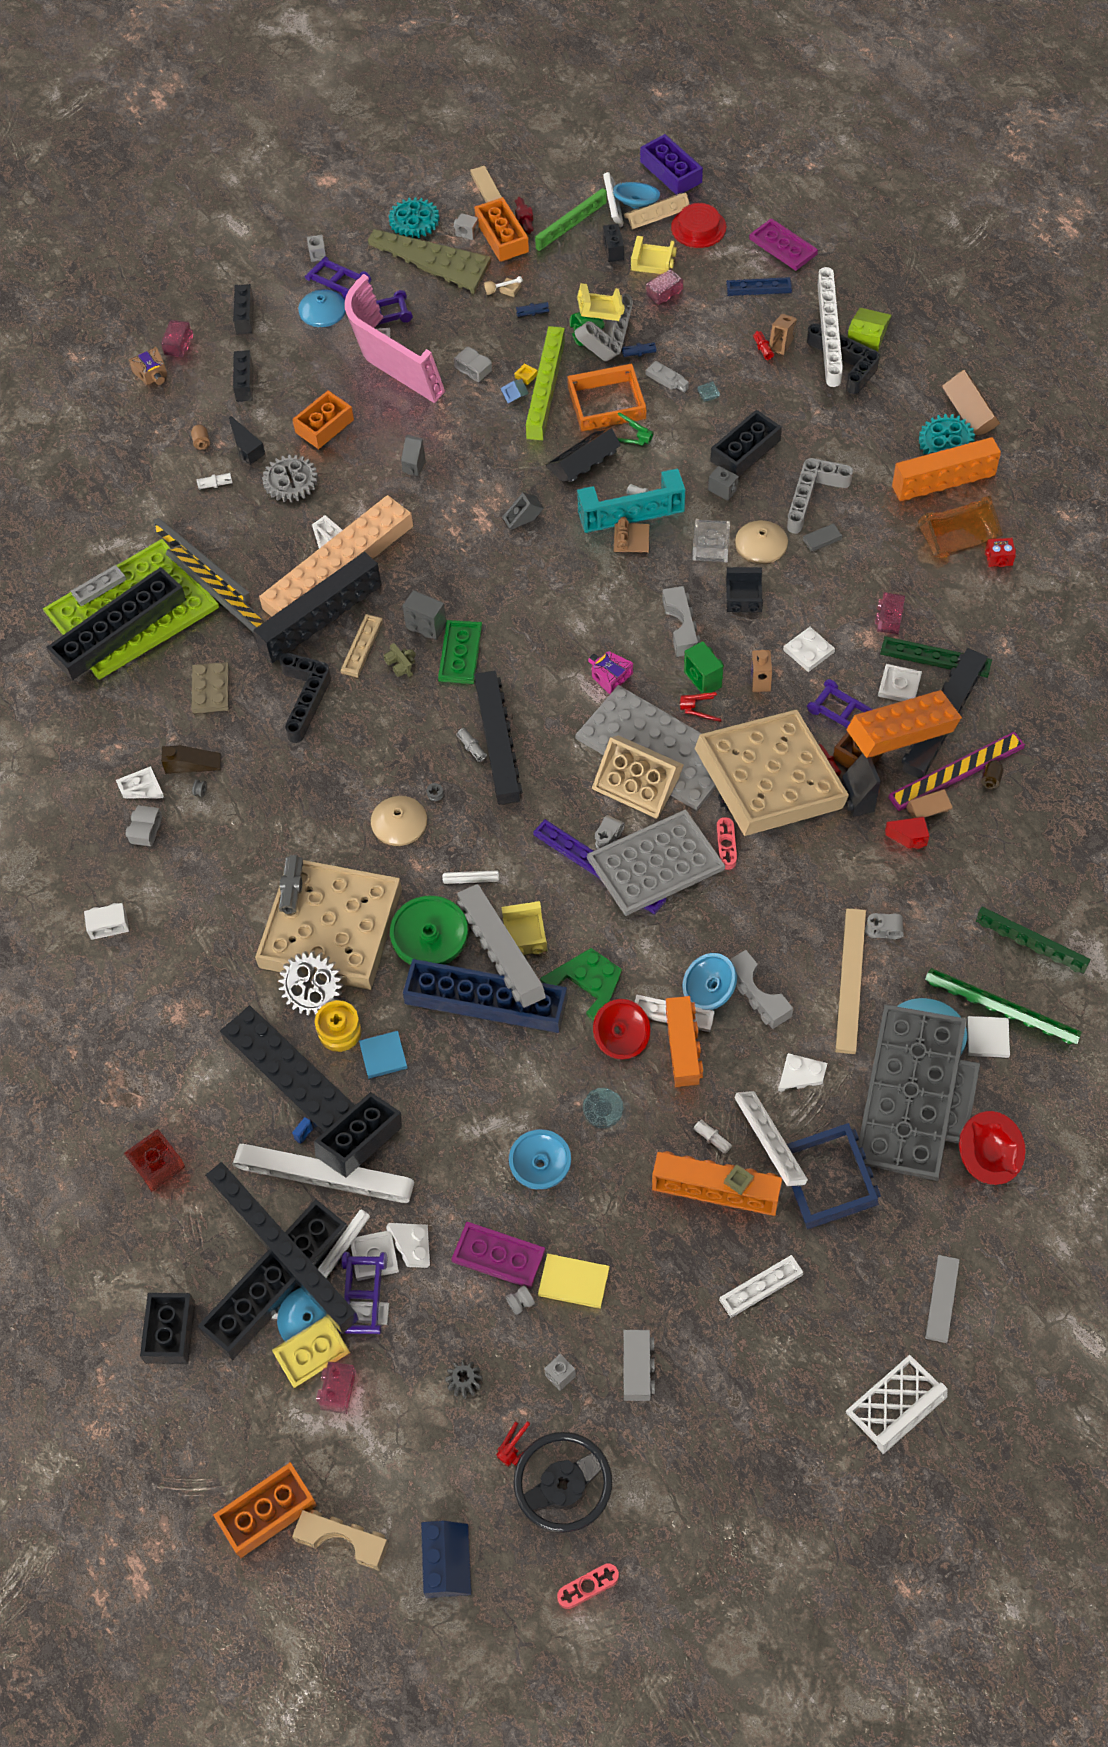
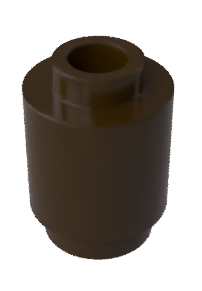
(992, 774)

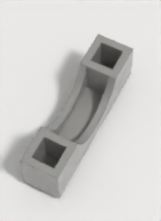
(676, 604)
(773, 1008)

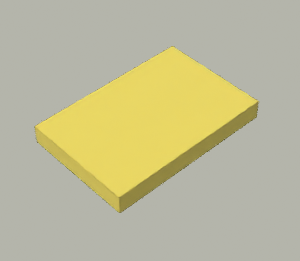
(573, 1281)
(310, 1351)

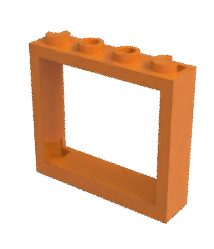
(603, 378)

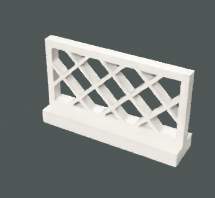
(913, 1414)

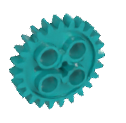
(414, 217)
(945, 434)

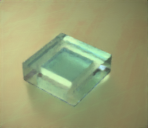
(708, 391)

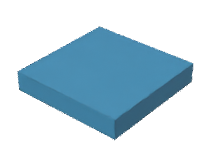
(383, 1054)

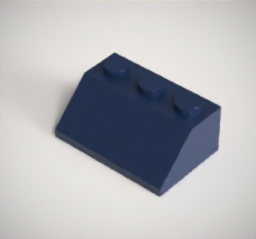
(445, 1559)

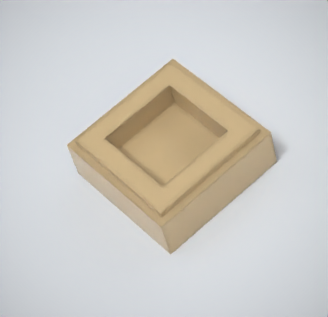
(510, 289)

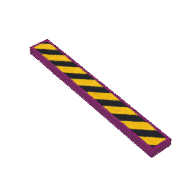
(957, 770)

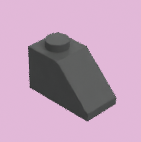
(413, 455)
(523, 511)

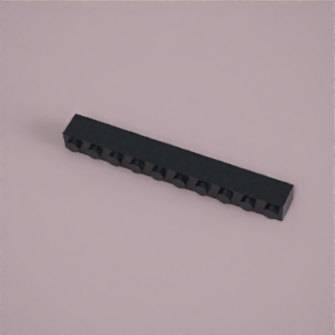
(282, 1248)

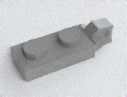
(667, 377)

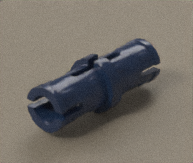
(532, 309)
(639, 349)

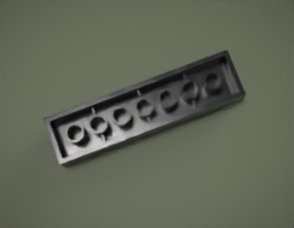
(317, 607)
(116, 623)
(285, 1069)
(268, 1284)

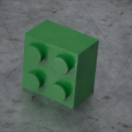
(703, 668)

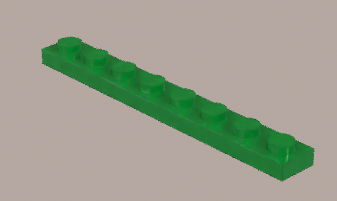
(1010, 1009)

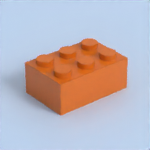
(323, 419)

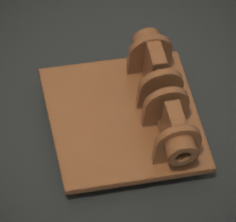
(631, 537)

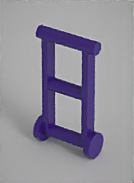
(332, 282)
(399, 297)
(831, 687)
(381, 1263)

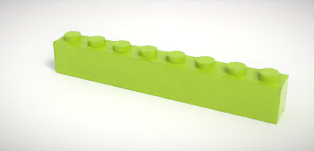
(545, 383)

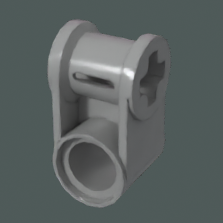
(608, 831)
(886, 926)

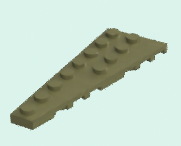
(450, 263)

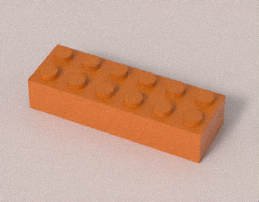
(946, 469)
(903, 723)
(706, 1179)

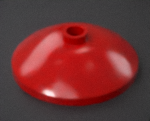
(632, 1026)

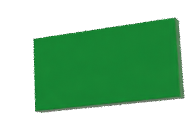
(460, 652)

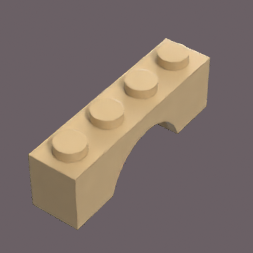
(314, 1529)

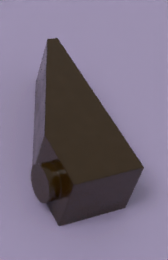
(188, 759)

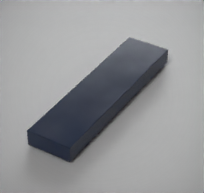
(759, 286)

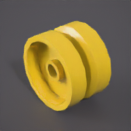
(338, 1026)

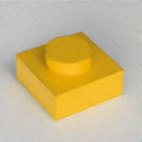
(526, 373)

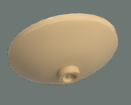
(761, 542)
(402, 828)

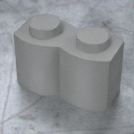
(473, 364)
(144, 825)

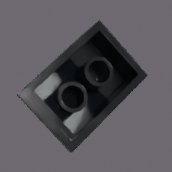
(862, 786)

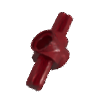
(524, 215)

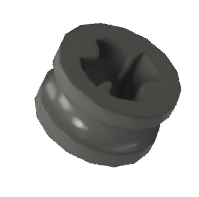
(435, 786)
(199, 788)

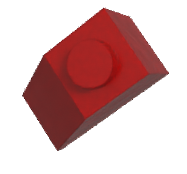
(908, 832)

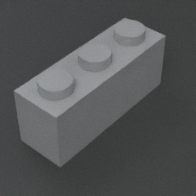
(638, 1365)

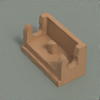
(929, 805)

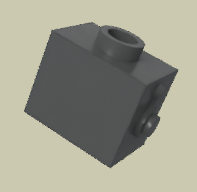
(723, 483)

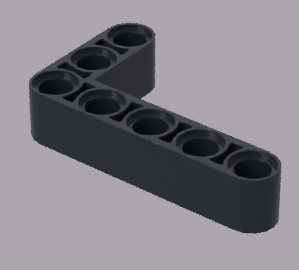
(861, 357)
(317, 681)

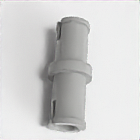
(471, 744)

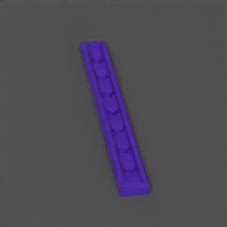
(575, 851)

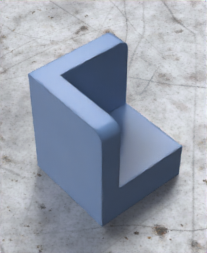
(514, 390)

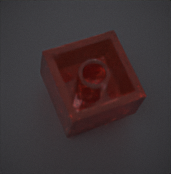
(154, 1160)

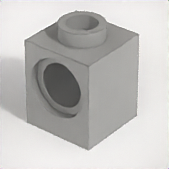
(466, 226)
(316, 248)
(560, 1372)

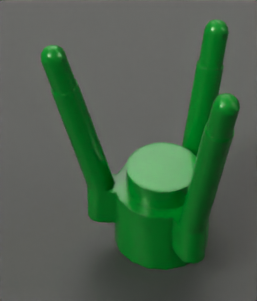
(644, 434)

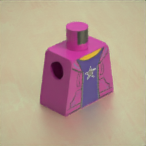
(610, 670)

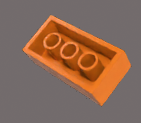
(501, 229)
(683, 1046)
(264, 1510)

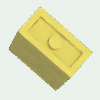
(652, 257)
(600, 305)
(526, 927)

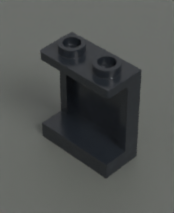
(744, 589)

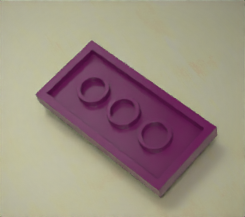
(783, 244)
(498, 1255)

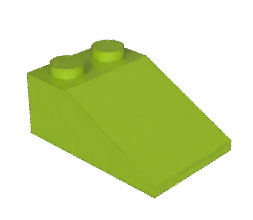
(869, 328)

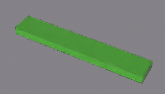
(571, 219)

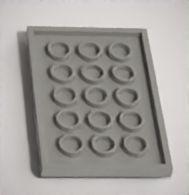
(655, 862)

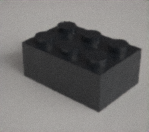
(167, 1328)

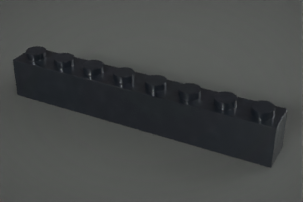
(957, 691)
(497, 738)

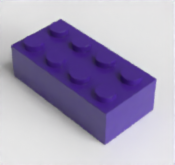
(671, 164)

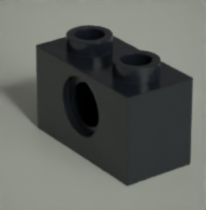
(613, 242)

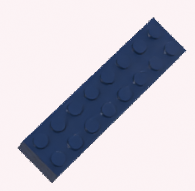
(480, 996)

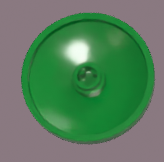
(429, 930)

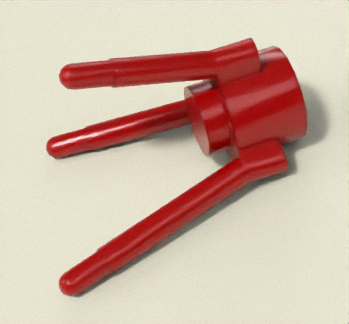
(688, 702)
(507, 1451)

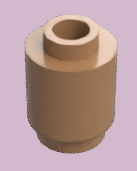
(200, 437)

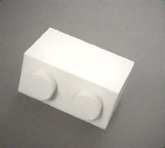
(106, 921)

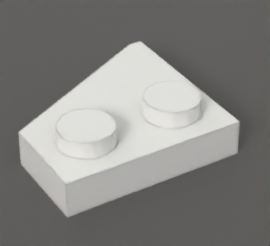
(325, 530)
(140, 785)
(801, 1072)
(412, 1243)

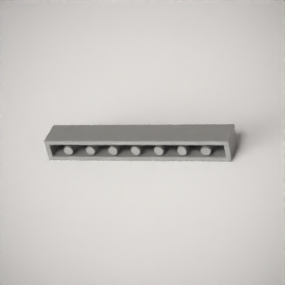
(500, 946)

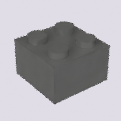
(424, 615)

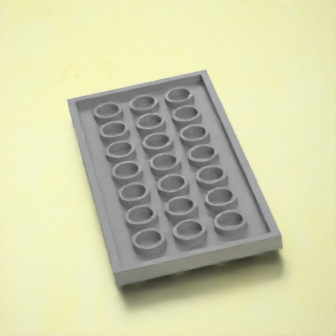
(651, 727)

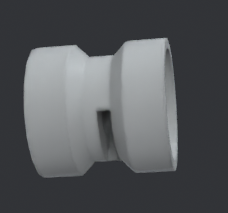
(520, 1300)

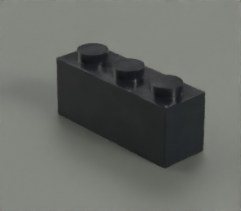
(243, 309)
(243, 376)

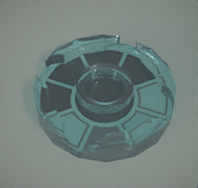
(603, 1107)

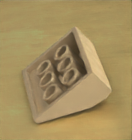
(636, 776)

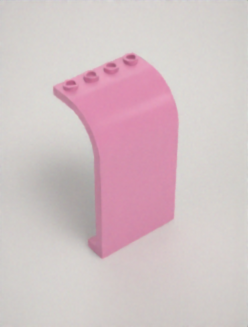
(385, 353)

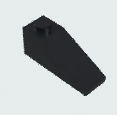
(248, 446)

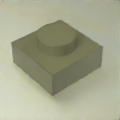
(738, 1179)

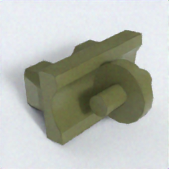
(404, 659)

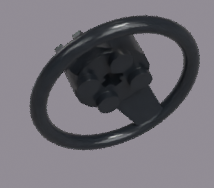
(576, 1474)

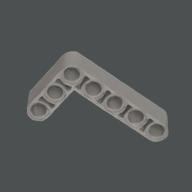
(609, 342)
(815, 472)

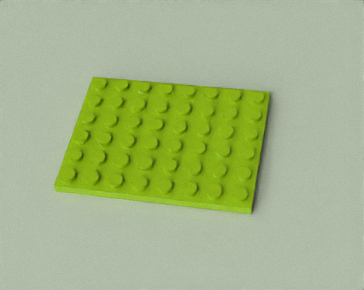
(68, 613)

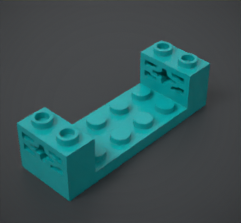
(636, 507)

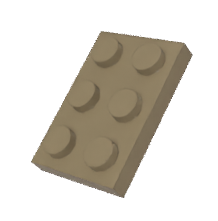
(210, 687)

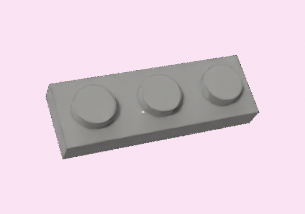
(98, 585)

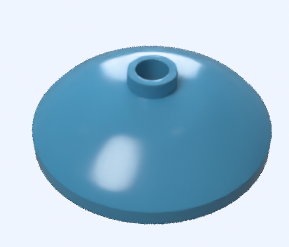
(636, 194)
(322, 308)
(703, 976)
(539, 1147)
(292, 1312)

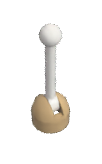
(491, 286)

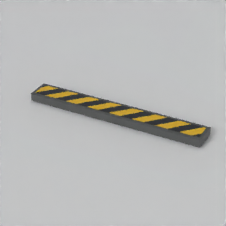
(175, 539)
(215, 587)

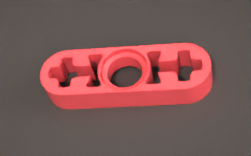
(722, 850)
(589, 1576)

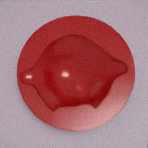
(698, 226)
(992, 1148)

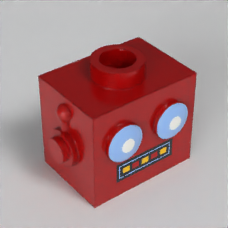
(1000, 552)

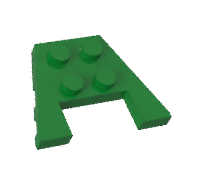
(591, 973)

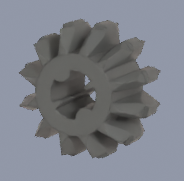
(466, 1386)

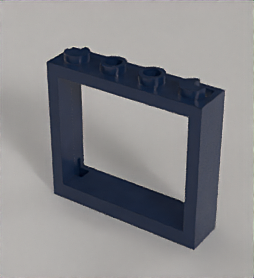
(849, 1207)

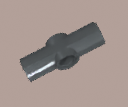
(291, 884)

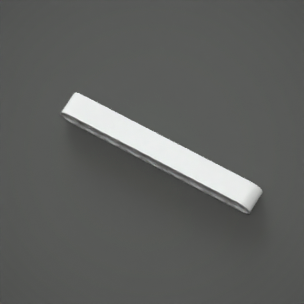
(829, 327)
(316, 1172)

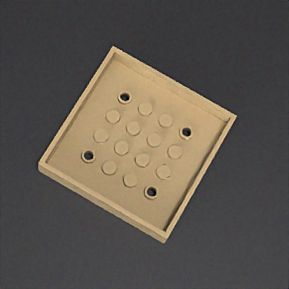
(771, 772)
(333, 922)

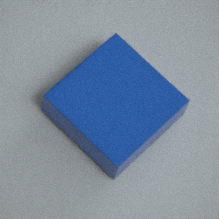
(302, 1130)

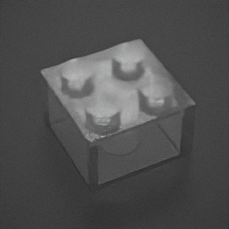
(711, 540)

